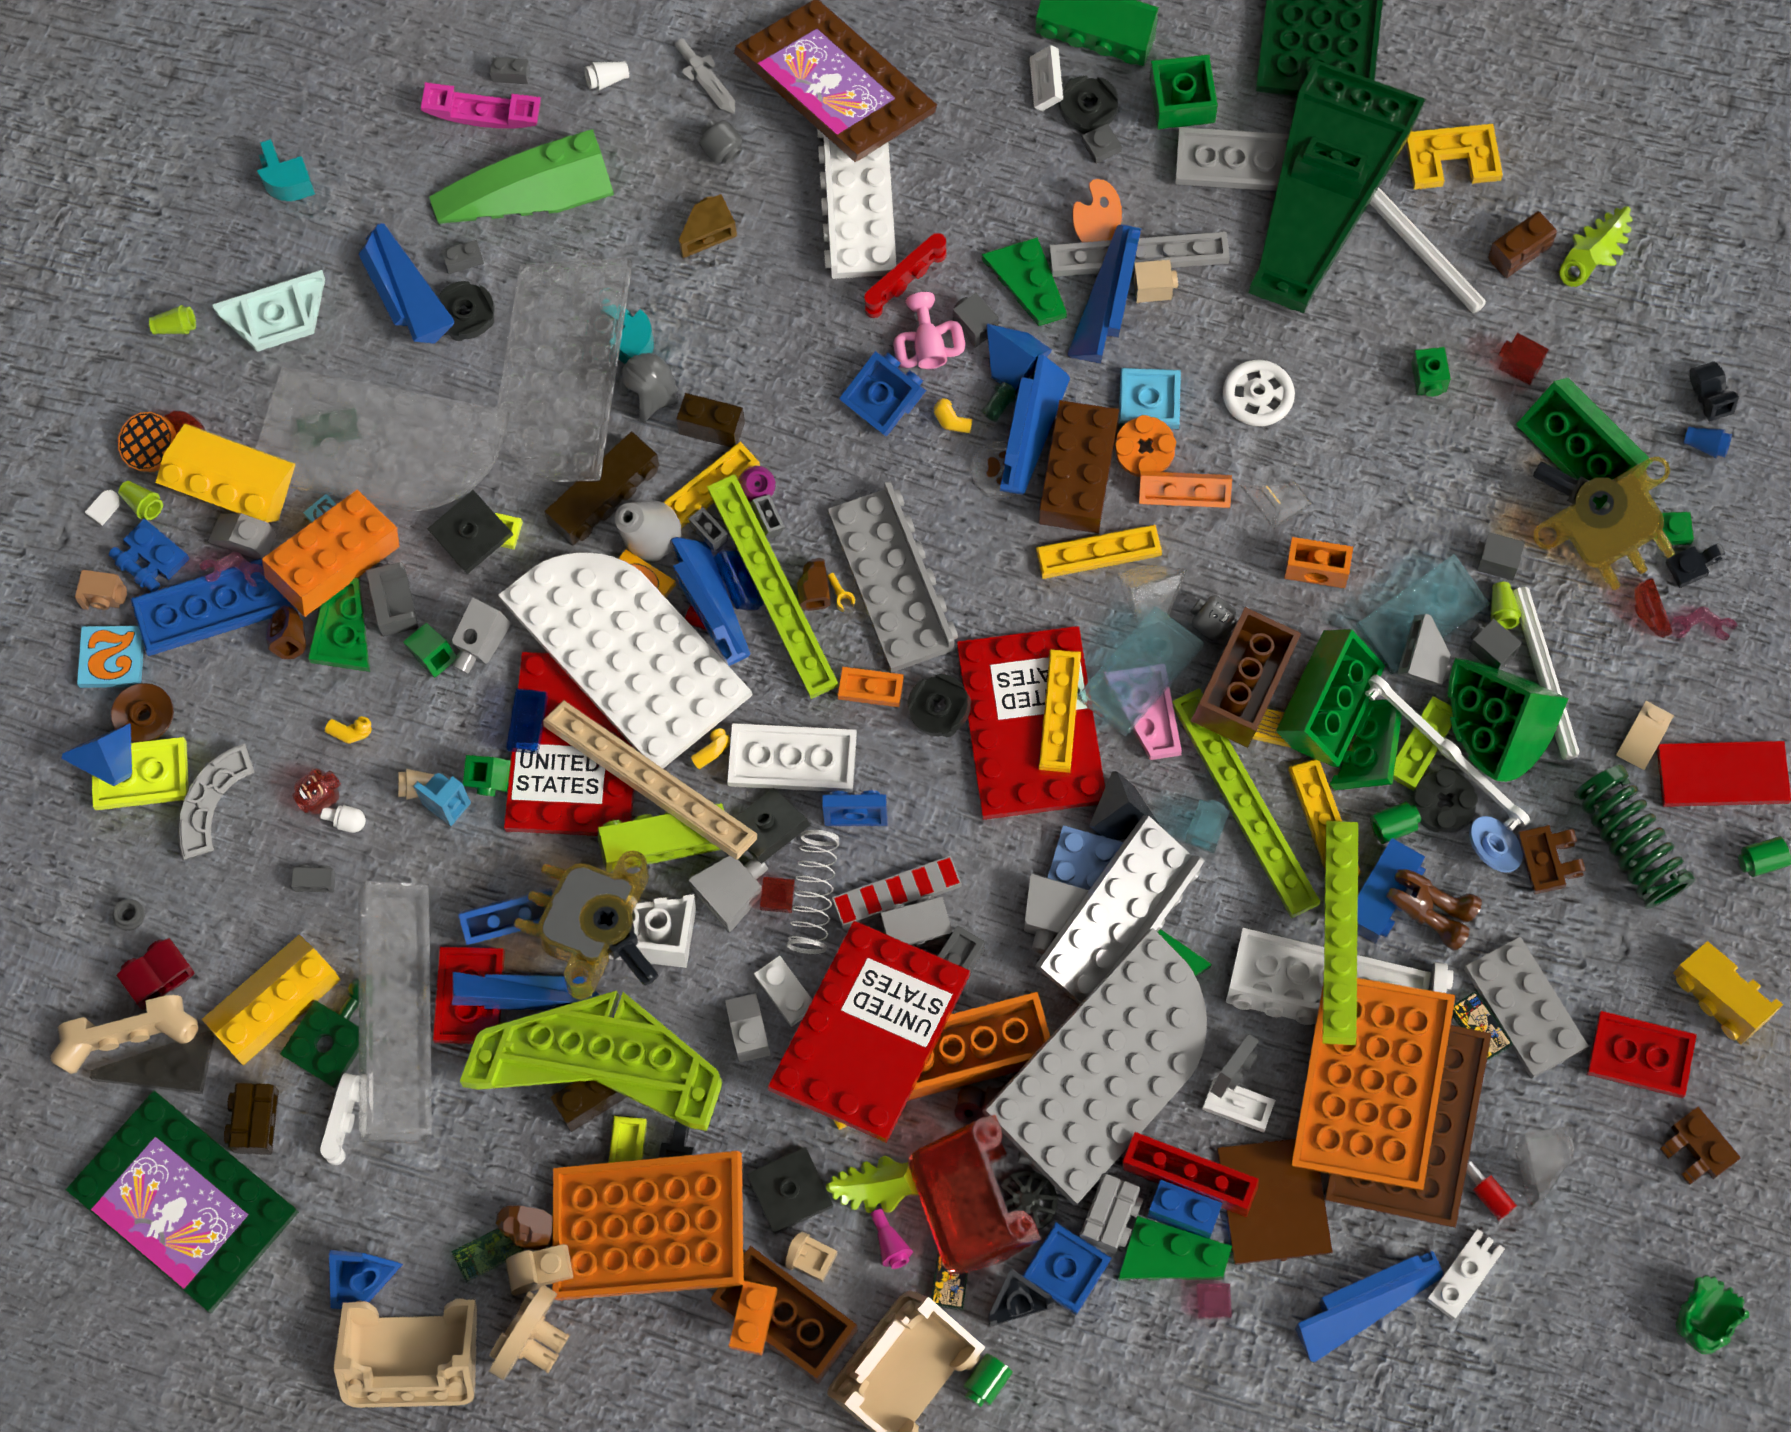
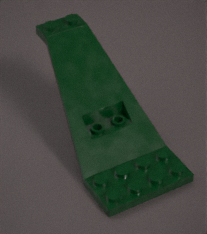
(1334, 161)

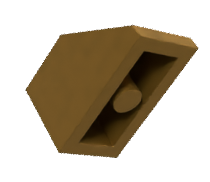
(707, 226)

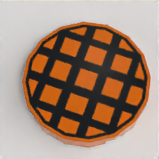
(145, 440)

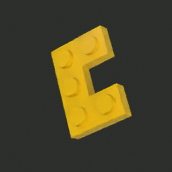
(1430, 147)

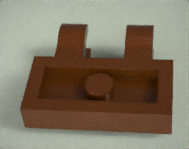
(1542, 860)
(1705, 1144)

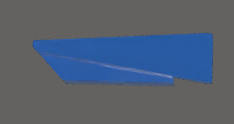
(403, 288)
(513, 991)
(1364, 1303)

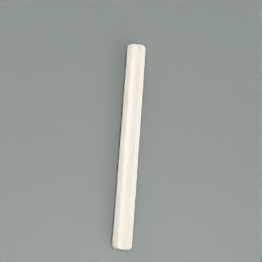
(1427, 251)
(1544, 668)

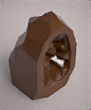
(813, 586)
(286, 633)
(525, 1226)

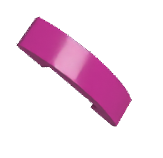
(480, 110)

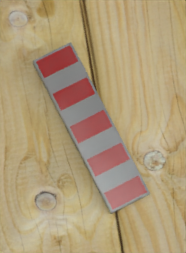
(902, 888)

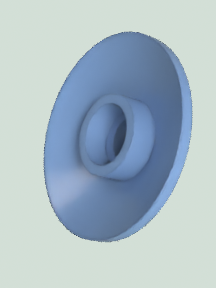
(1495, 844)

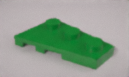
(1029, 278)
(1374, 749)
(1171, 1253)

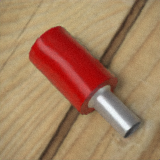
(1491, 1193)

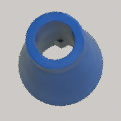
(1710, 441)

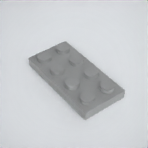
(1229, 158)
(1526, 1007)

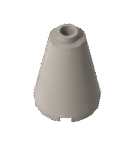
(648, 528)

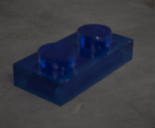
(738, 581)
(527, 721)

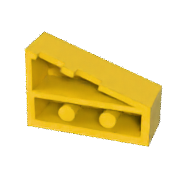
(1725, 993)

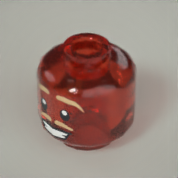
(316, 791)

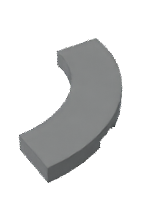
(203, 796)

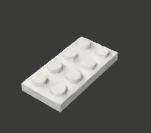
(792, 758)

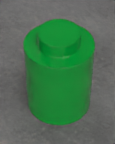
(1395, 822)
(1764, 856)
(986, 1381)

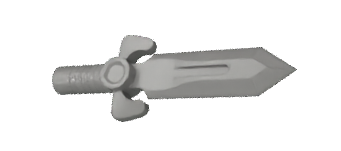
(705, 76)

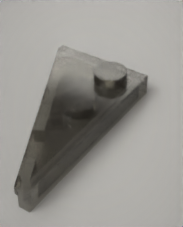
(166, 1068)

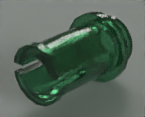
(999, 401)

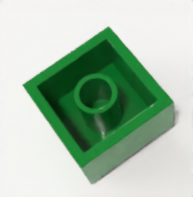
(1183, 91)

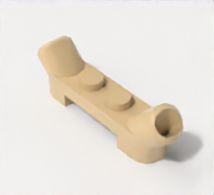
(81, 1036)

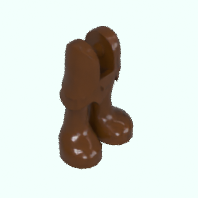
(1420, 905)

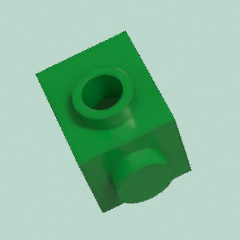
(1430, 371)
(486, 774)

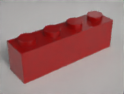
(1164, 1162)

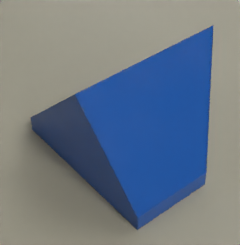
(1013, 354)
(105, 756)
(357, 1276)

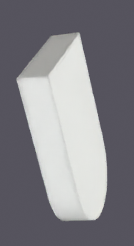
(104, 506)

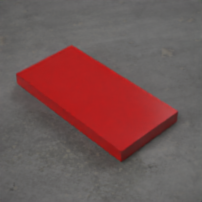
(1723, 773)

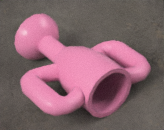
(928, 340)

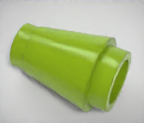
(174, 321)
(141, 500)
(1504, 606)

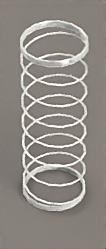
(802, 939)

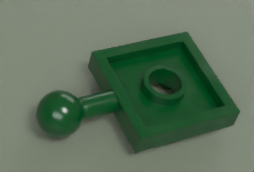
(322, 1022)

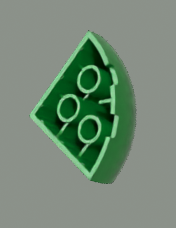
(1501, 718)

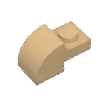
(1645, 735)
(531, 1269)

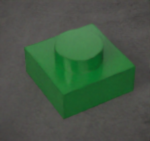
(1678, 528)

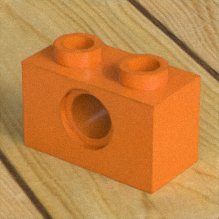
(1318, 562)

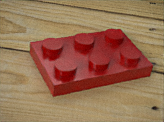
(463, 1022)
(1641, 1054)

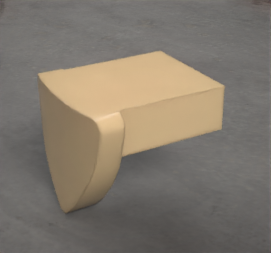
(810, 1256)

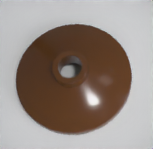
(139, 700)

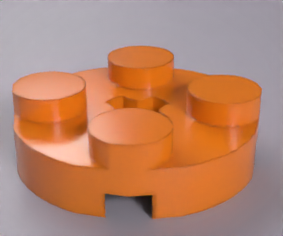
(1145, 429)

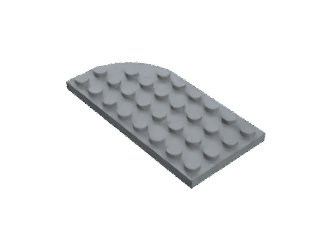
(1107, 1068)

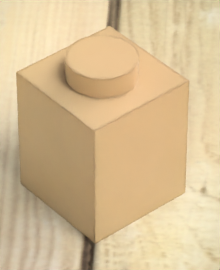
(1154, 281)

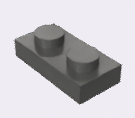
(1231, 1073)

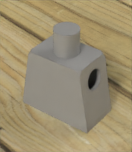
(478, 634)
(729, 888)
(1049, 908)

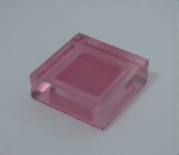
(1214, 1301)

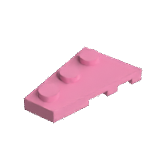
(1158, 729)

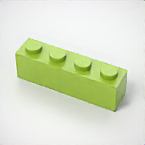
(655, 837)

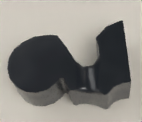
(1710, 385)
(973, 1101)

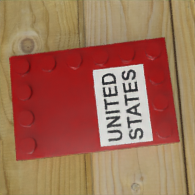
(1006, 719)
(560, 785)
(869, 1031)

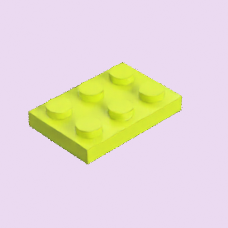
(156, 776)

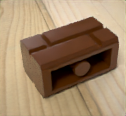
(1522, 244)

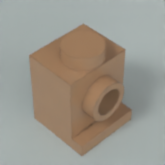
(100, 590)

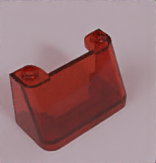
(965, 1199)

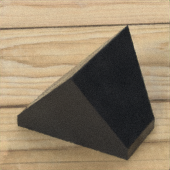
(1119, 809)
(1018, 1299)

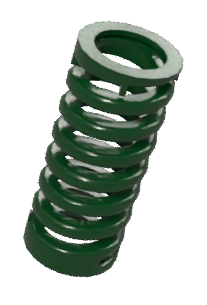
(1604, 782)

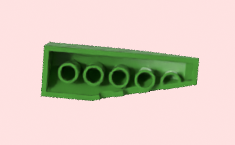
(535, 180)

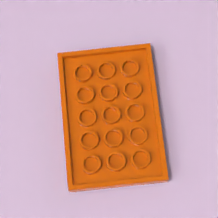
(1376, 1102)
(650, 1225)

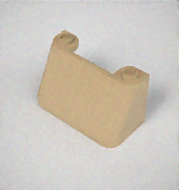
(406, 1357)
(903, 1365)

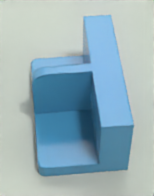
(443, 797)

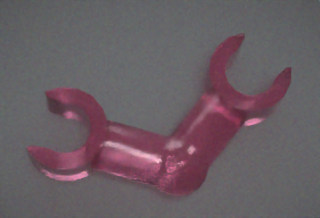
(233, 559)
(1708, 617)

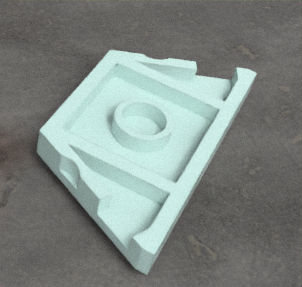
(275, 312)

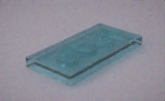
(1443, 593)
(1140, 671)

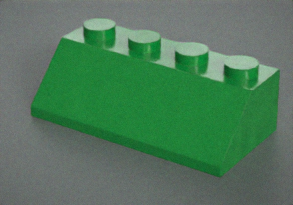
(1105, 26)
(1579, 435)
(1330, 697)

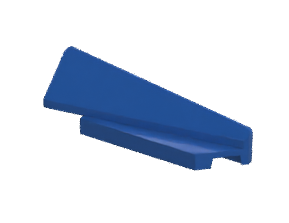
(1108, 297)
(1031, 423)
(706, 592)

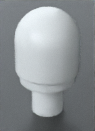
(345, 818)

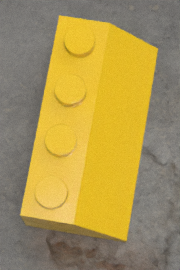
(226, 473)
(271, 999)

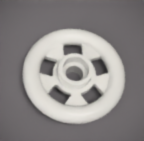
(1265, 414)

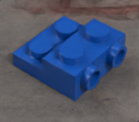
(883, 392)

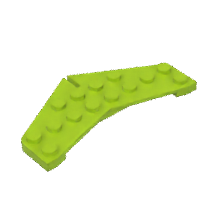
(585, 1044)

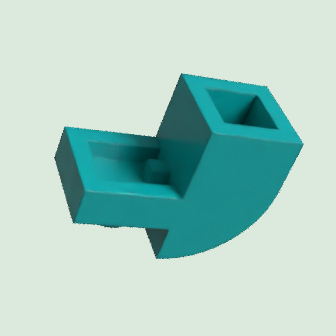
(286, 179)
(636, 336)

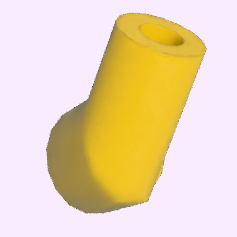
(948, 419)
(357, 731)
(713, 750)

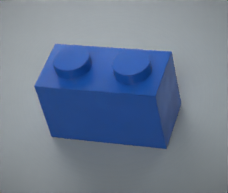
(1184, 1209)

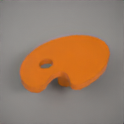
(1097, 222)

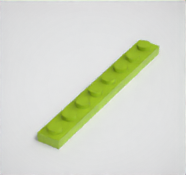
(773, 586)
(1249, 810)
(1340, 934)

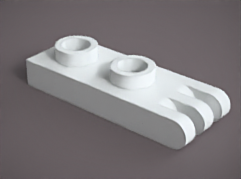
(1464, 1276)

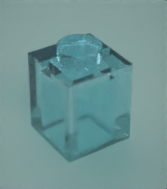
(1207, 825)

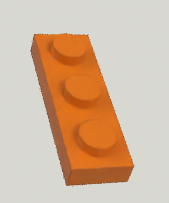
(1185, 489)

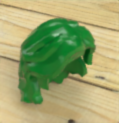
(1710, 1315)

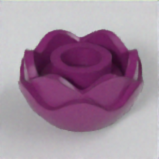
(761, 475)

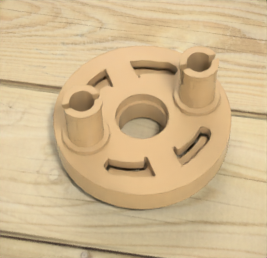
(519, 1337)

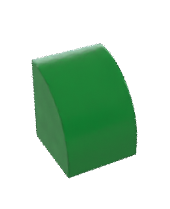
(430, 649)

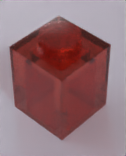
(1522, 358)

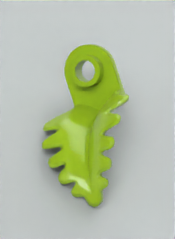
(1596, 246)
(882, 1185)

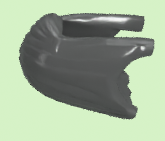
(651, 380)

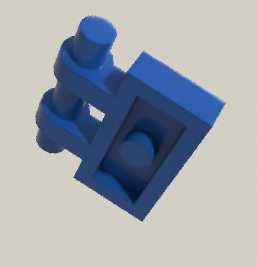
(155, 549)

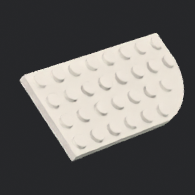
(627, 650)

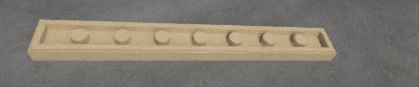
(650, 780)

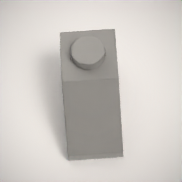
(243, 535)
(1425, 653)
(747, 1027)

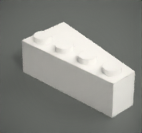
(665, 930)

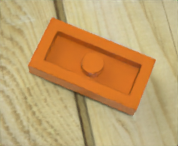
(870, 686)
(753, 1318)

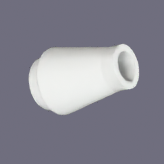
(604, 74)

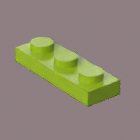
(1418, 749)

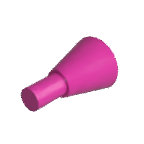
(893, 1248)

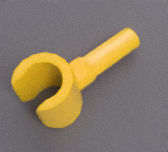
(841, 594)

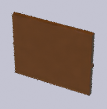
(1287, 1210)

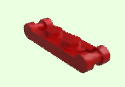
(911, 267)

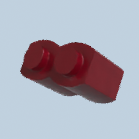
(155, 973)

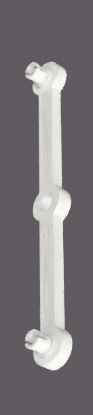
(1449, 750)

